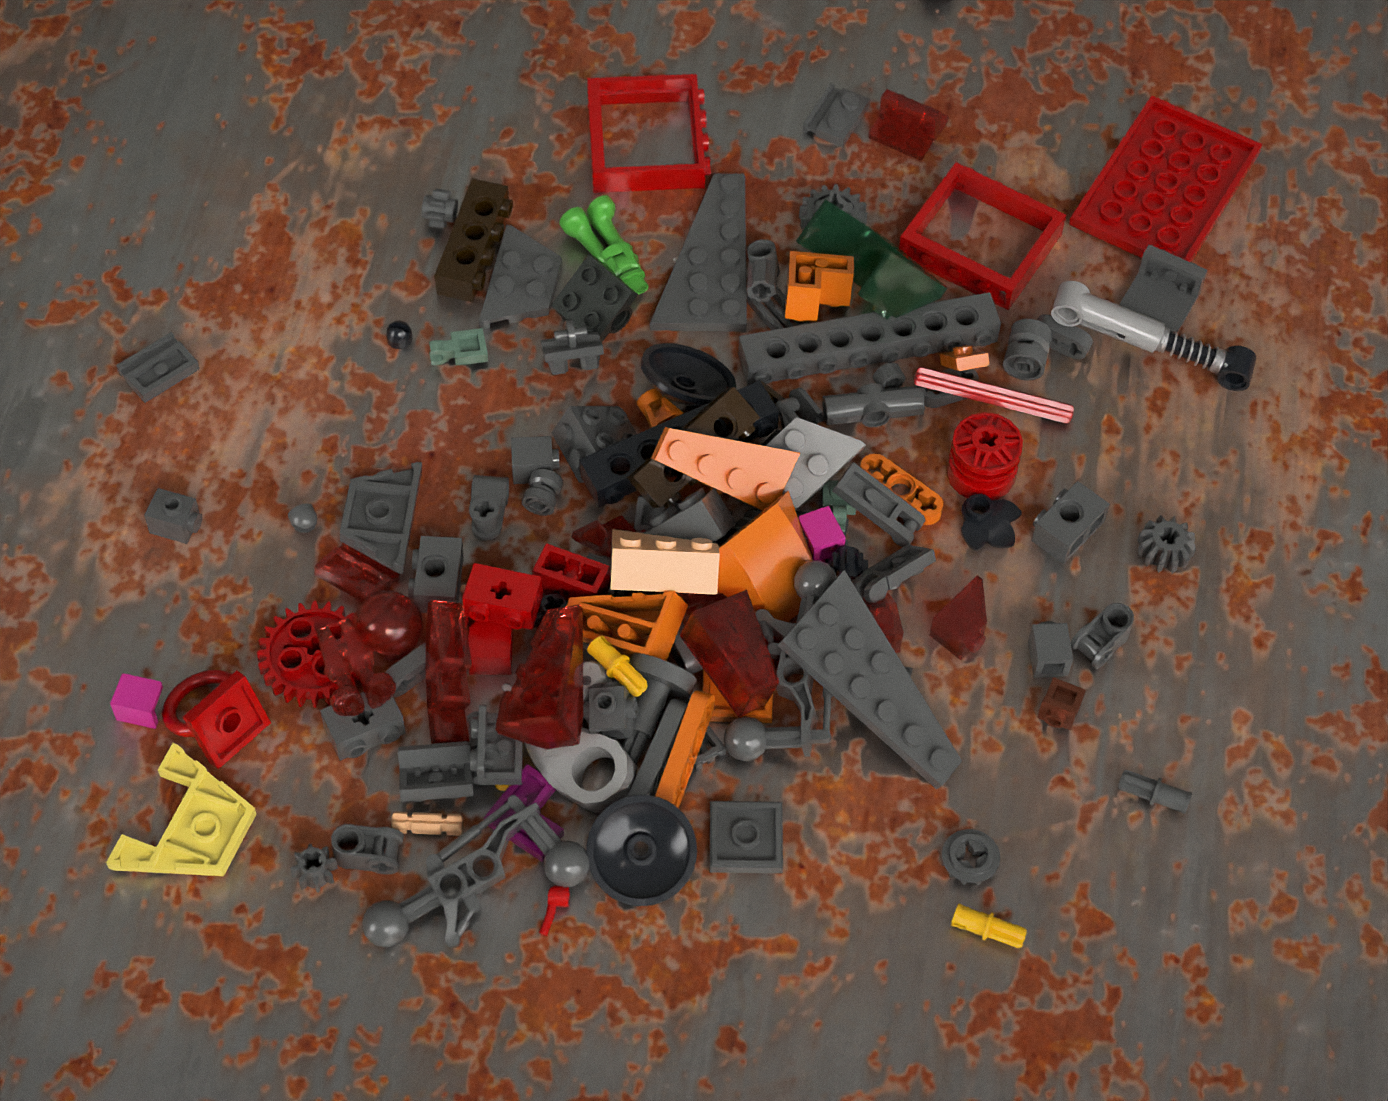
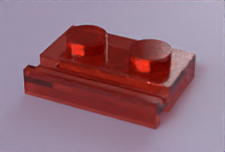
(355, 572)

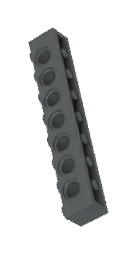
(846, 343)

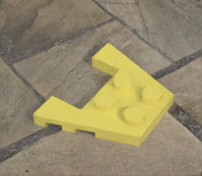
(202, 831)

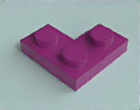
(533, 789)

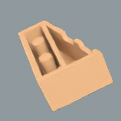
(663, 563)

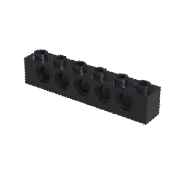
(600, 467)

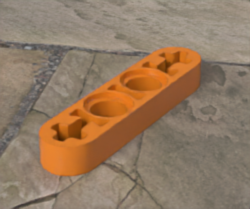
(686, 747)

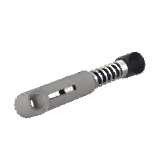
(1078, 307)

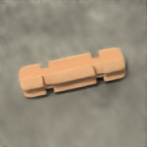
(427, 823)

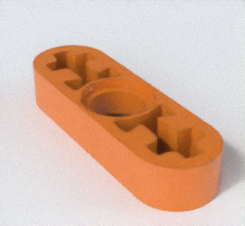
(895, 475)

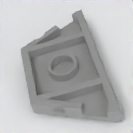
(820, 457)

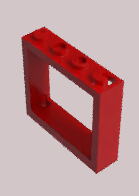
(648, 90)
(965, 271)

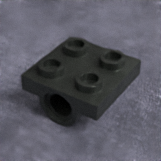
(596, 299)

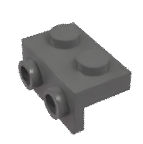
(497, 756)
(435, 771)

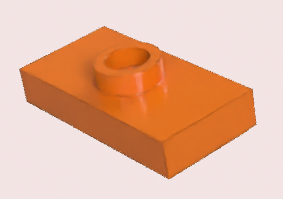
(964, 358)

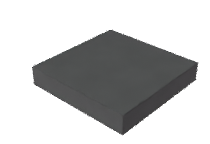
(746, 837)

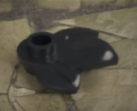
(992, 525)

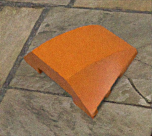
(765, 559)

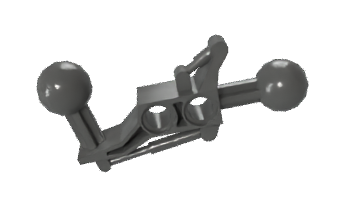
(746, 736)
(564, 864)

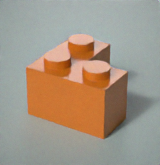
(816, 281)

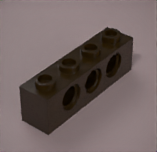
(473, 240)
(739, 419)

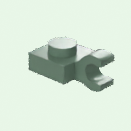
(463, 346)
(837, 505)

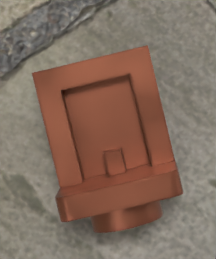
(1061, 704)

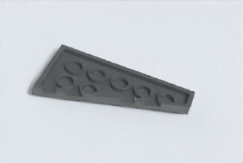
(710, 272)
(856, 664)

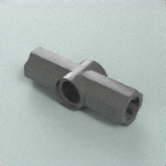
(873, 405)

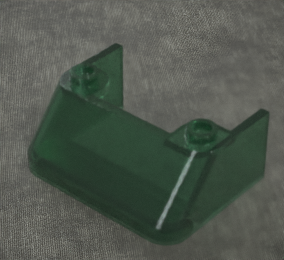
(881, 269)

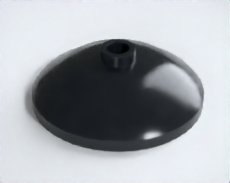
(685, 373)
(649, 876)

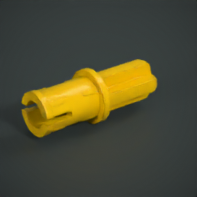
(617, 666)
(988, 926)

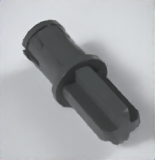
(1155, 791)

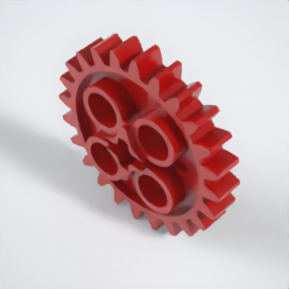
(274, 657)

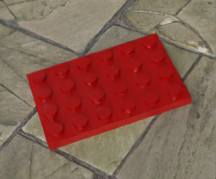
(1166, 182)

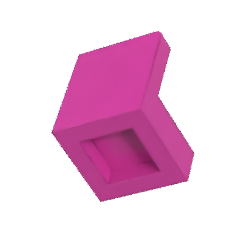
(822, 533)
(136, 700)

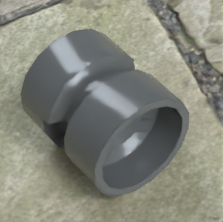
(1027, 349)

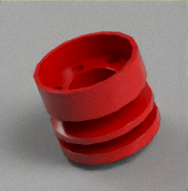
(984, 456)

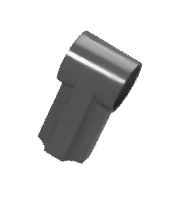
(762, 270)

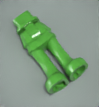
(619, 254)

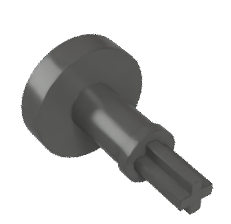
(662, 680)

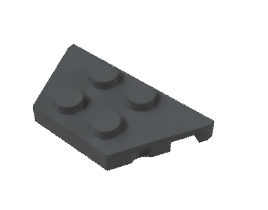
(521, 280)
(381, 515)

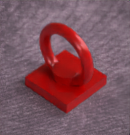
(223, 719)

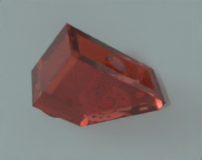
(962, 621)

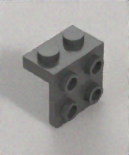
(1165, 287)
(589, 430)

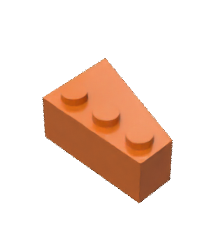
(633, 622)

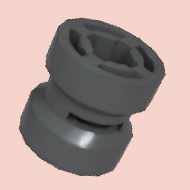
(541, 495)

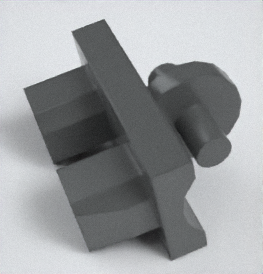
(570, 345)

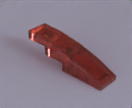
(446, 668)

